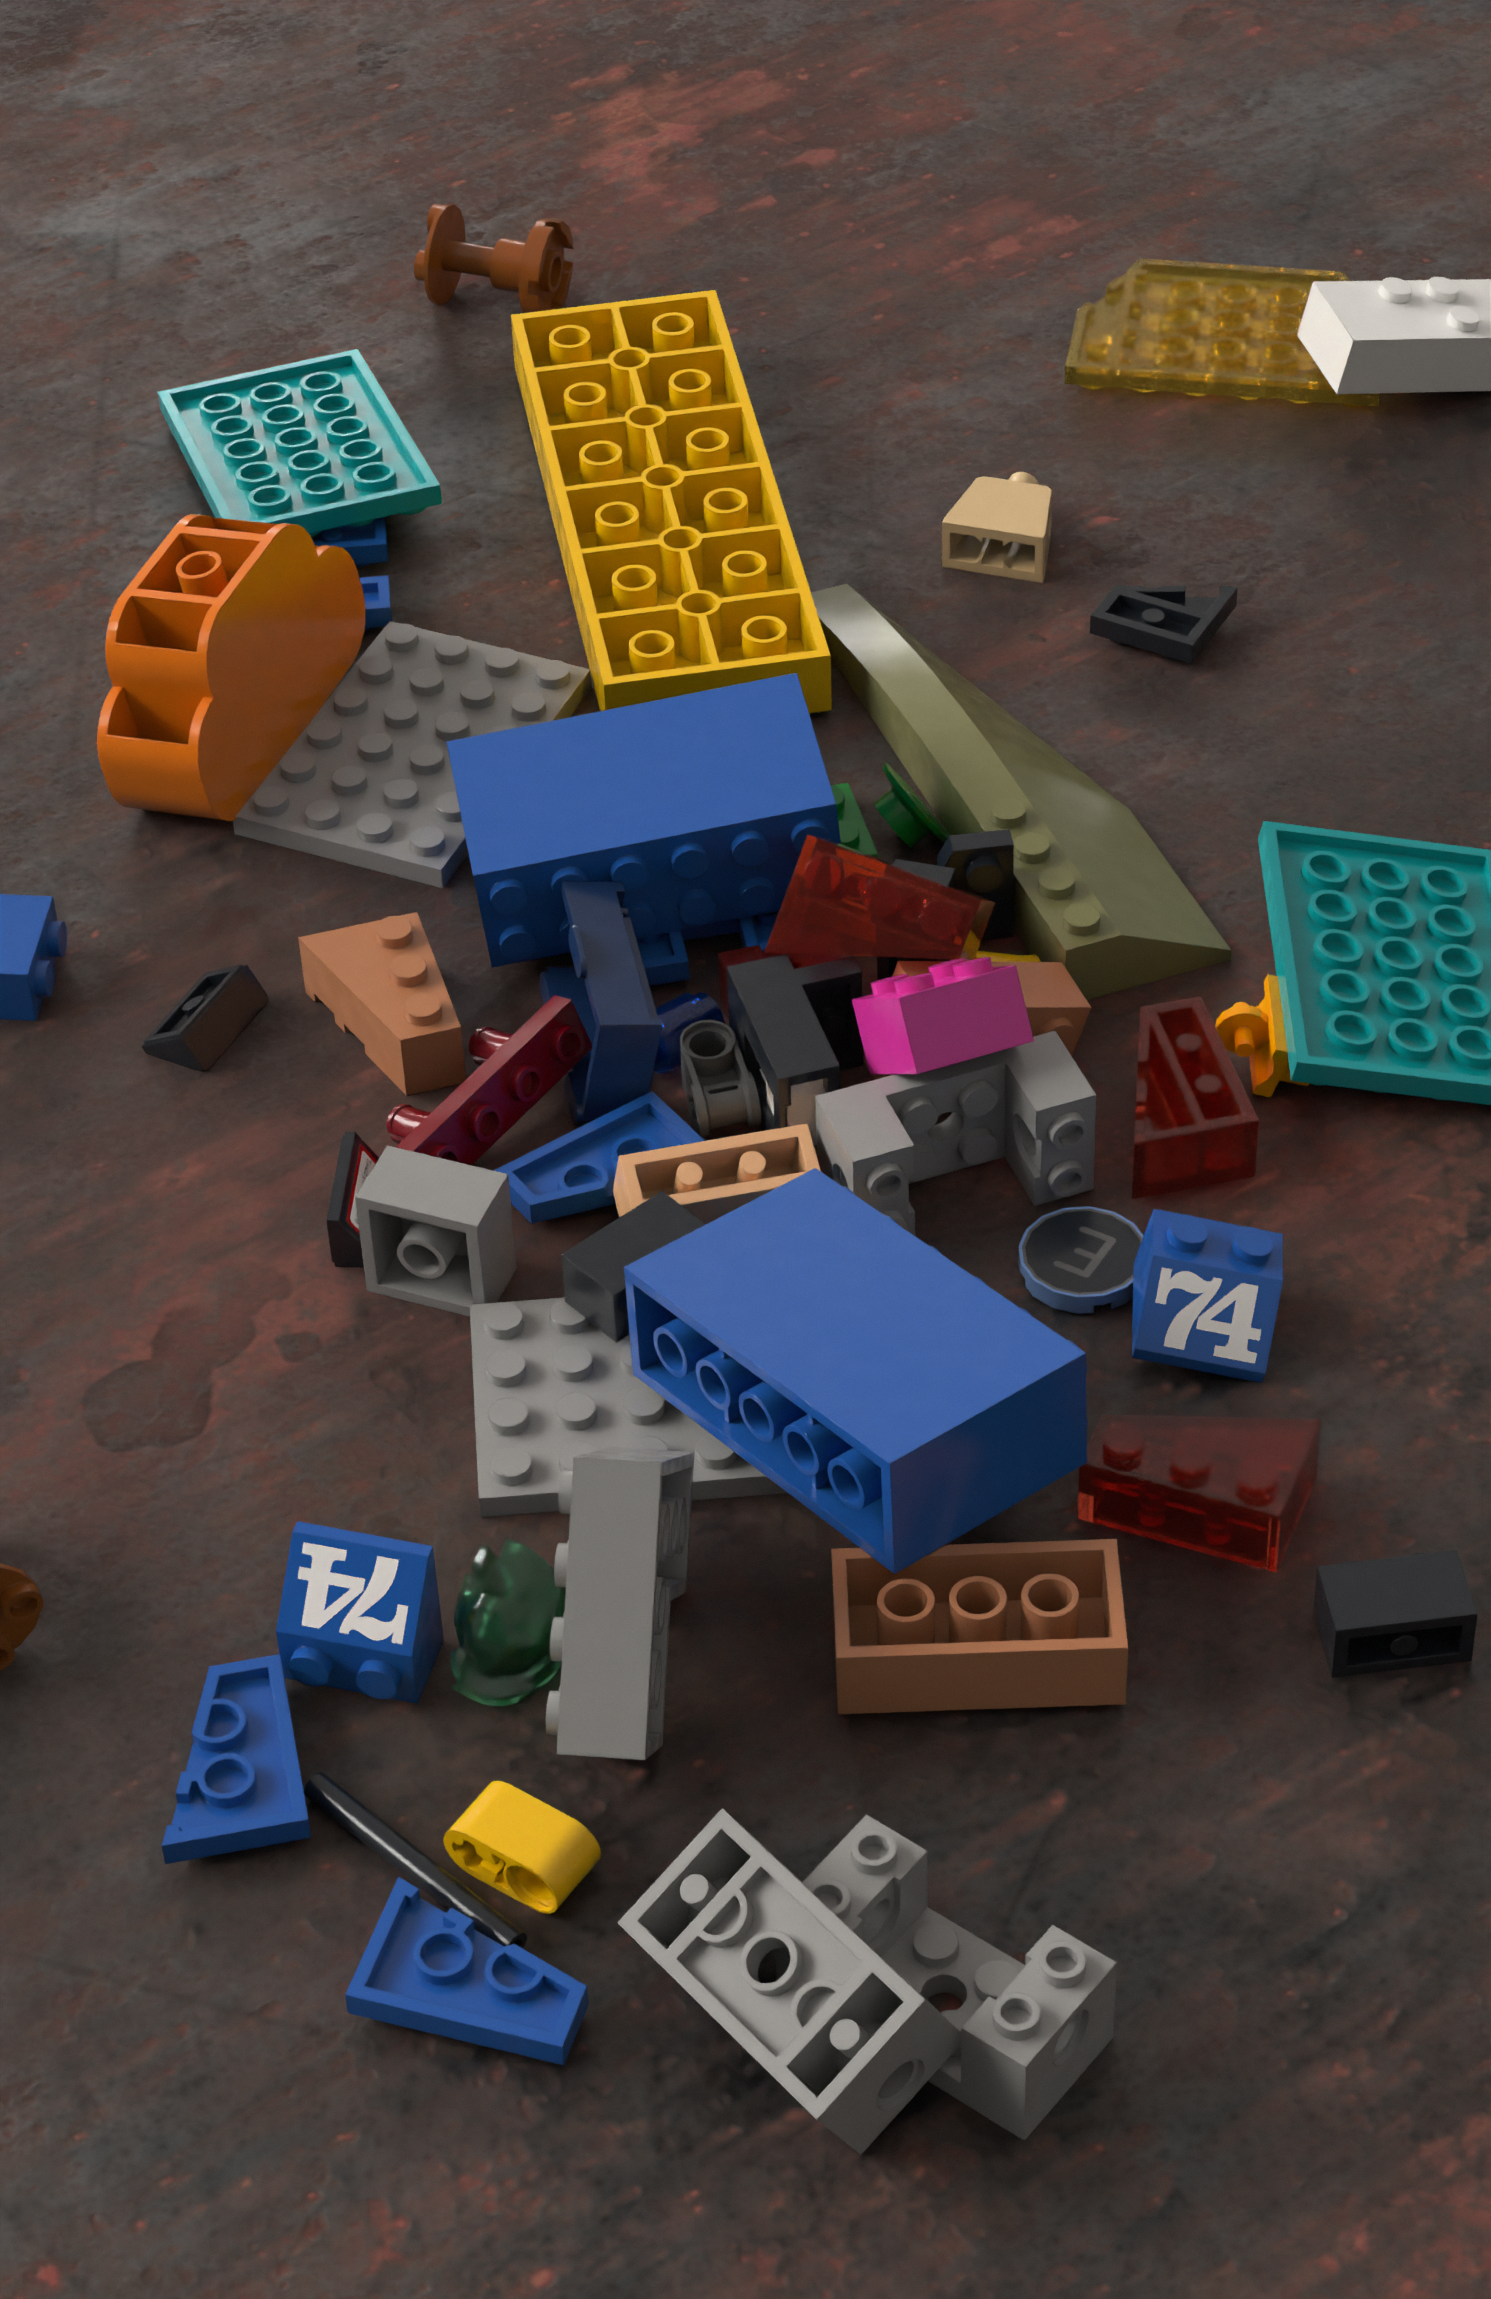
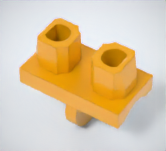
(1261, 1036)

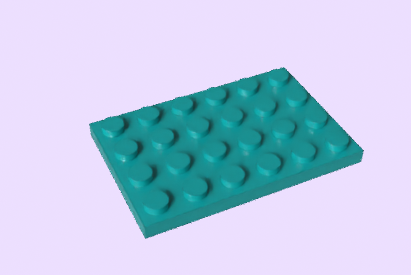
(300, 445)
(1381, 960)

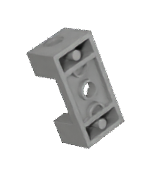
(1006, 1104)
(838, 2022)
(1020, 2025)

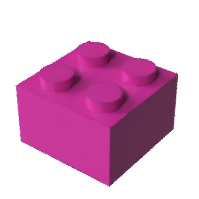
(942, 1016)

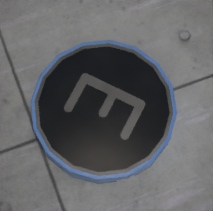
(1080, 1258)

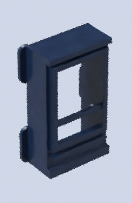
(610, 998)

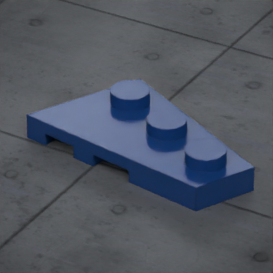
(580, 1167)
(242, 1767)
(454, 1982)

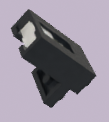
(795, 1032)

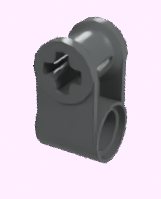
(716, 1078)

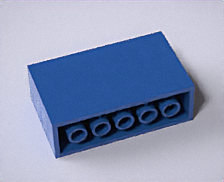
(674, 796)
(858, 1367)

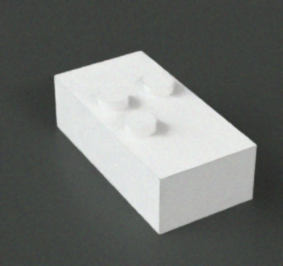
(1400, 335)

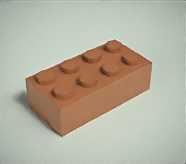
(981, 1628)

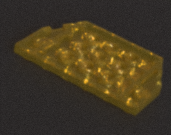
(1203, 333)

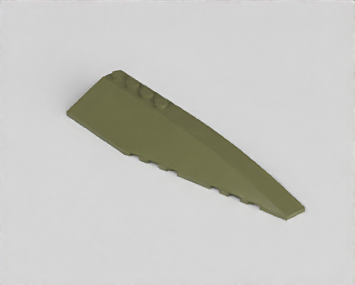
(1084, 867)

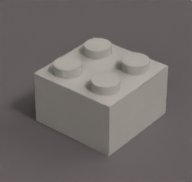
(436, 1231)

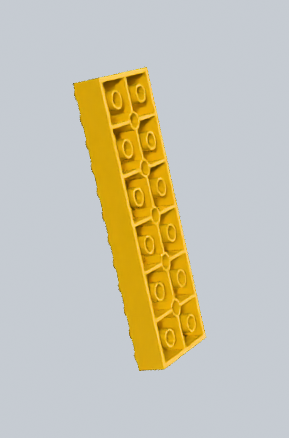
(665, 502)

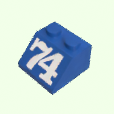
(1206, 1295)
(359, 1613)

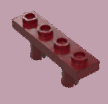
(510, 1081)

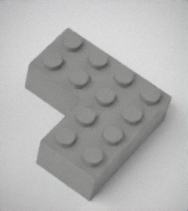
(619, 1578)

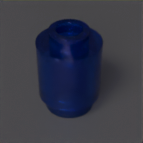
(677, 1016)

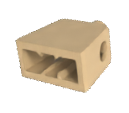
(1000, 528)

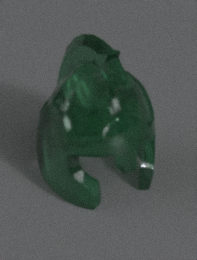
(505, 1626)

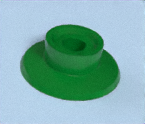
(907, 812)

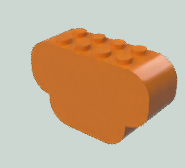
(222, 662)

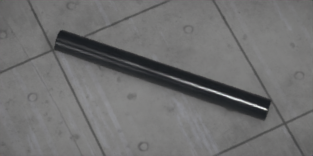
(410, 1860)

